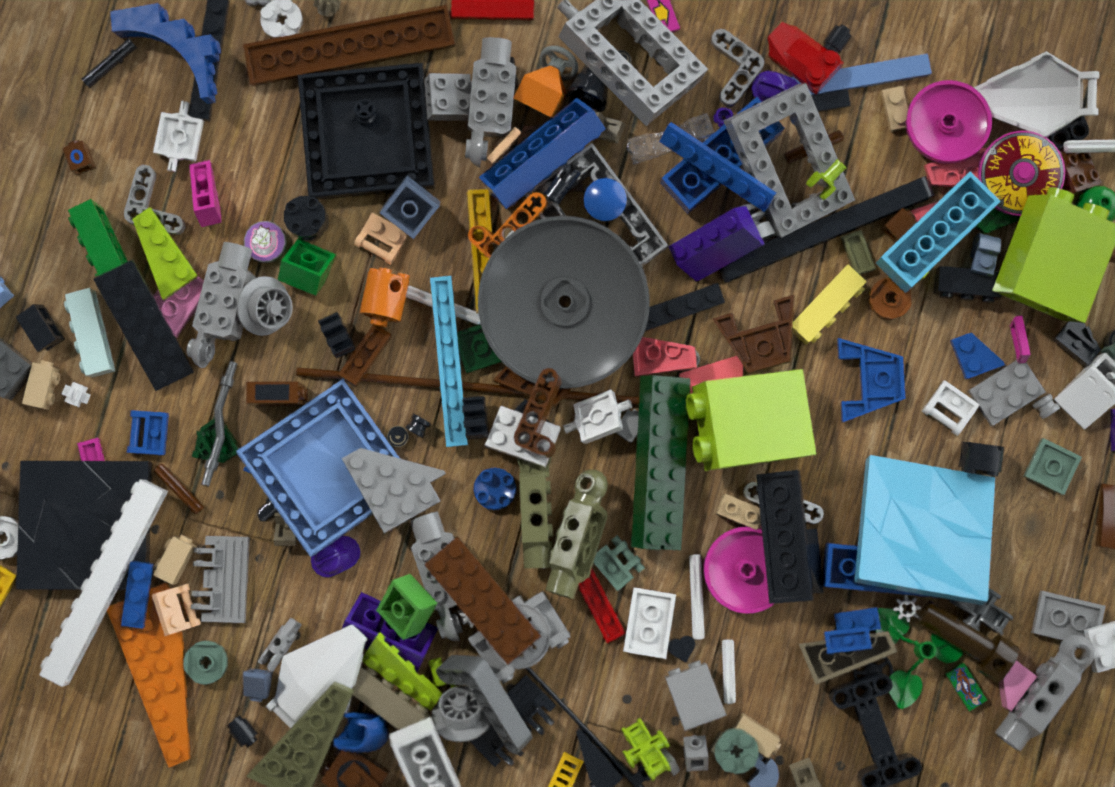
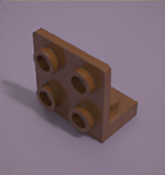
(1079, 172)

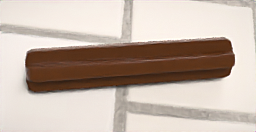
(799, 152)
(178, 488)

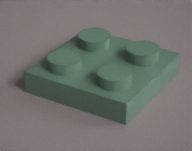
(1052, 466)

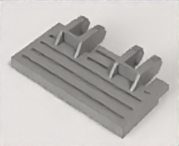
(227, 579)

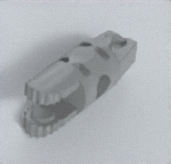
(280, 644)

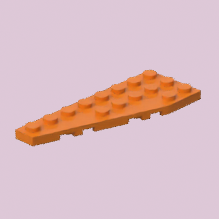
(159, 677)

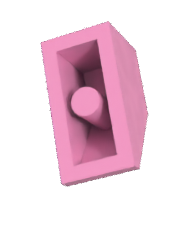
(1015, 685)

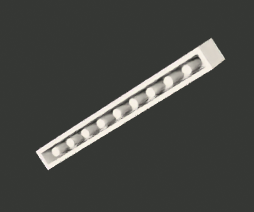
(103, 583)

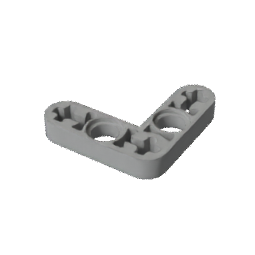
(742, 61)
(141, 205)

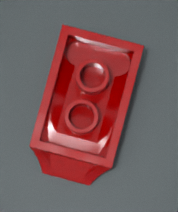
(803, 57)

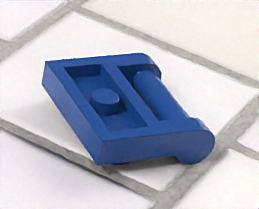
(154, 432)

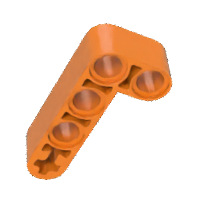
(512, 222)

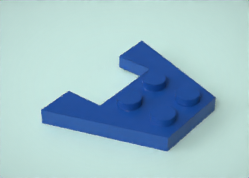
(879, 378)

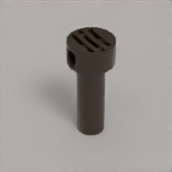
(993, 656)

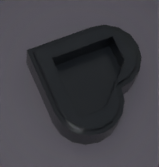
(682, 648)

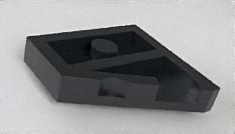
(1078, 342)

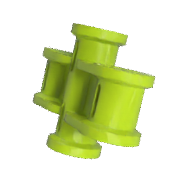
(646, 749)

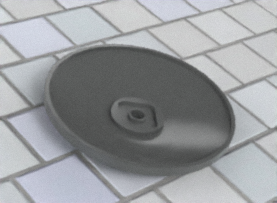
(523, 308)

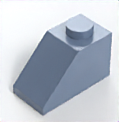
(257, 684)

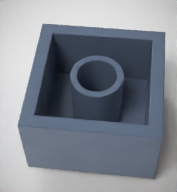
(410, 207)

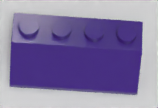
(717, 243)
(370, 623)

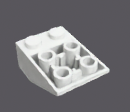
(1090, 391)

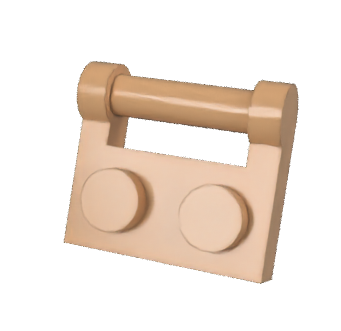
(384, 232)
(170, 610)

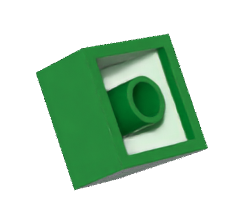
(306, 267)

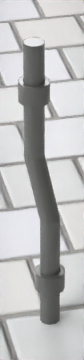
(211, 464)

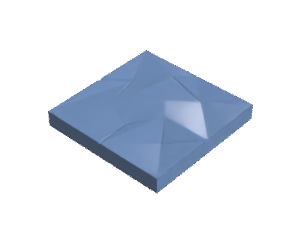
(303, 466)

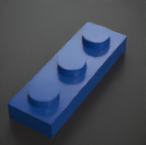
(137, 594)

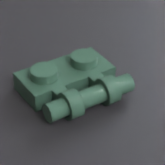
(612, 567)

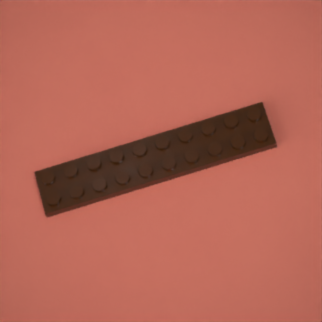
(349, 45)

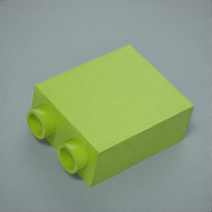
(1057, 256)
(751, 420)

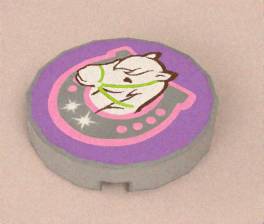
(266, 241)

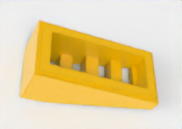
(572, 759)

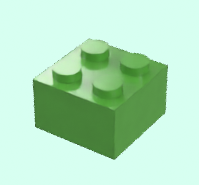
(406, 606)

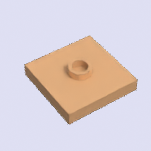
(503, 147)

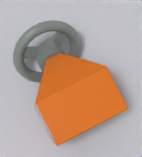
(545, 87)

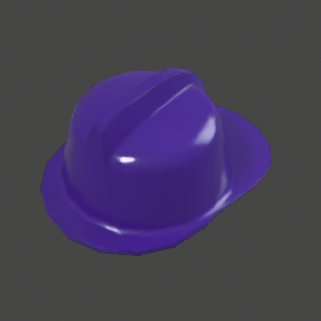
(770, 84)
(336, 557)

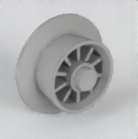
(264, 306)
(459, 715)

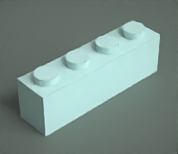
(89, 333)

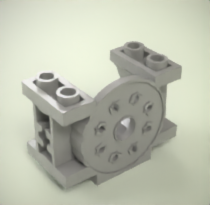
(543, 619)

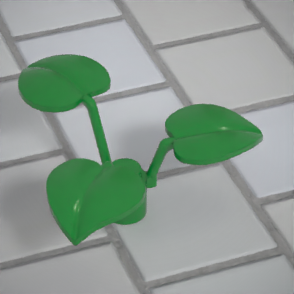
(906, 686)

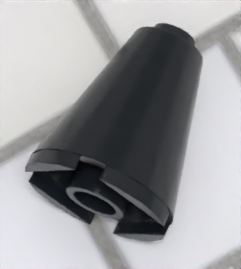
(589, 90)

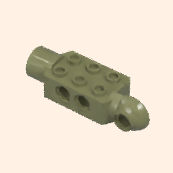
(578, 535)
(535, 539)

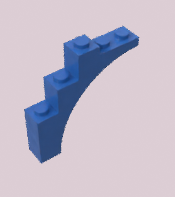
(153, 23)

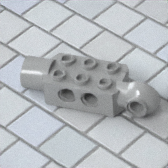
(490, 97)
(217, 305)
(429, 541)
(1063, 675)

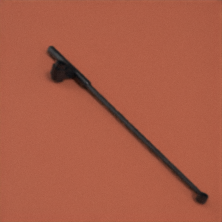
(634, 779)

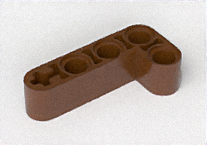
(542, 411)

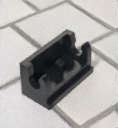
(40, 327)

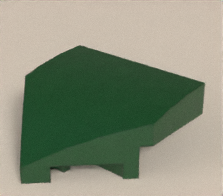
(205, 441)

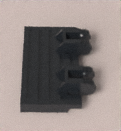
(528, 701)

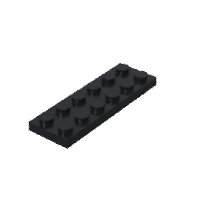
(143, 324)
(784, 537)

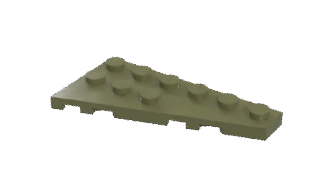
(302, 750)

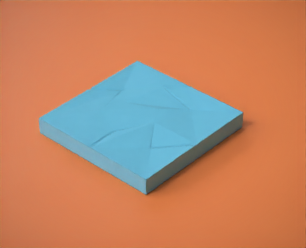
(925, 530)

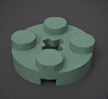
(215, 670)
(729, 761)

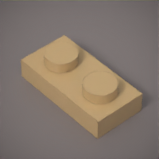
(895, 107)

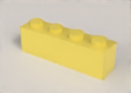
(827, 304)

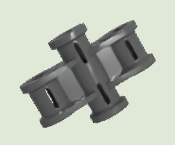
(986, 614)

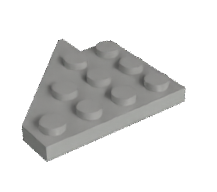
(392, 486)

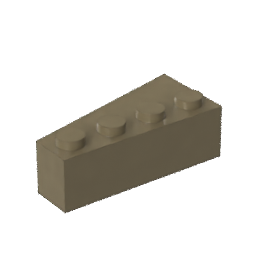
(827, 666)
(387, 701)

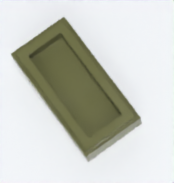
(858, 252)

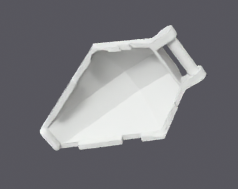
(1040, 94)
(313, 668)

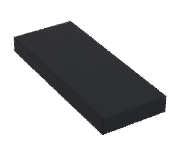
(831, 100)

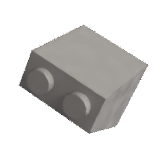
(694, 695)

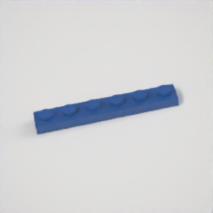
(717, 167)

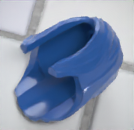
(362, 733)

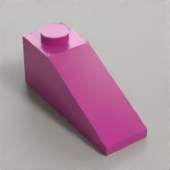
(204, 194)

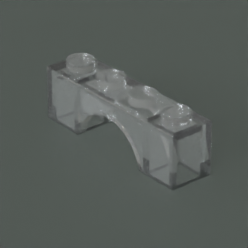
(648, 145)

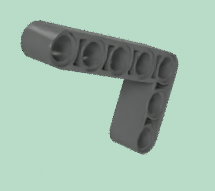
(490, 695)

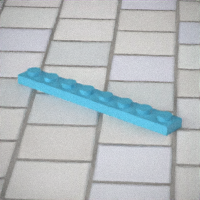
(448, 360)

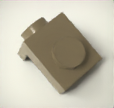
(613, 129)
(283, 535)
(804, 774)

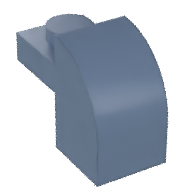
(984, 254)
(766, 773)

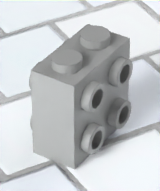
(448, 96)

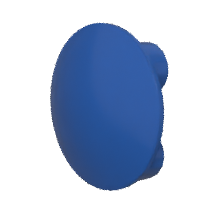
(605, 199)
(494, 488)

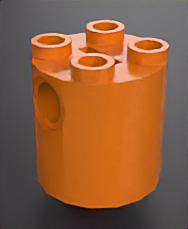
(384, 296)

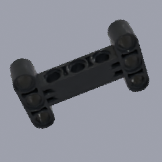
(875, 731)

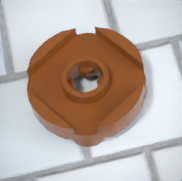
(889, 310)

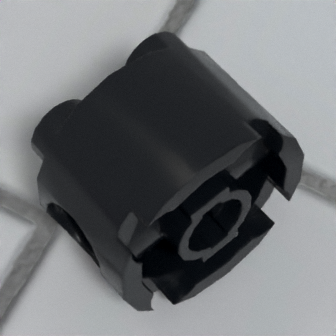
(306, 218)
(981, 457)

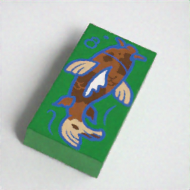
(966, 686)

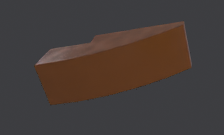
(1106, 517)

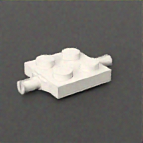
(178, 136)
(598, 416)

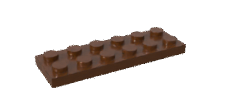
(482, 601)

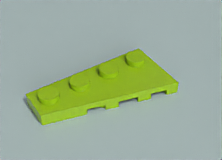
(165, 258)
(402, 674)

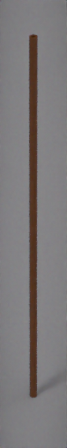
(424, 382)

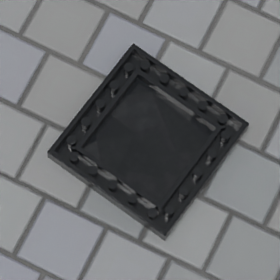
(359, 158)
(69, 516)

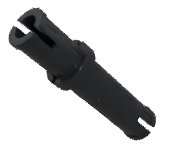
(109, 63)

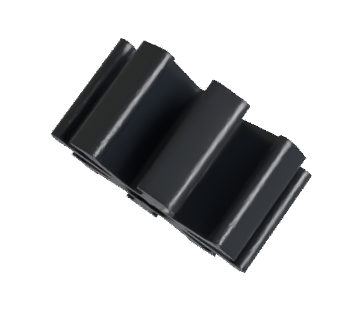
(336, 335)
(475, 417)

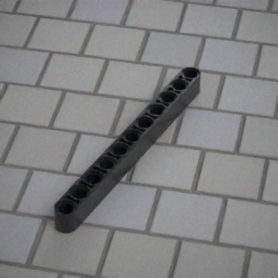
(830, 228)

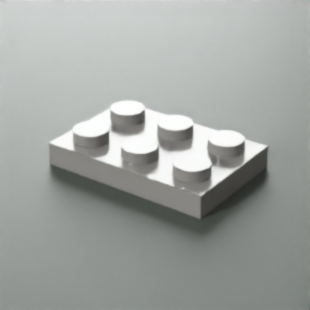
(1006, 391)
(1065, 616)

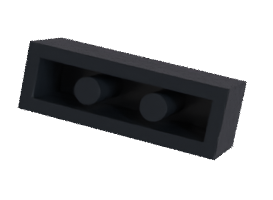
(965, 284)

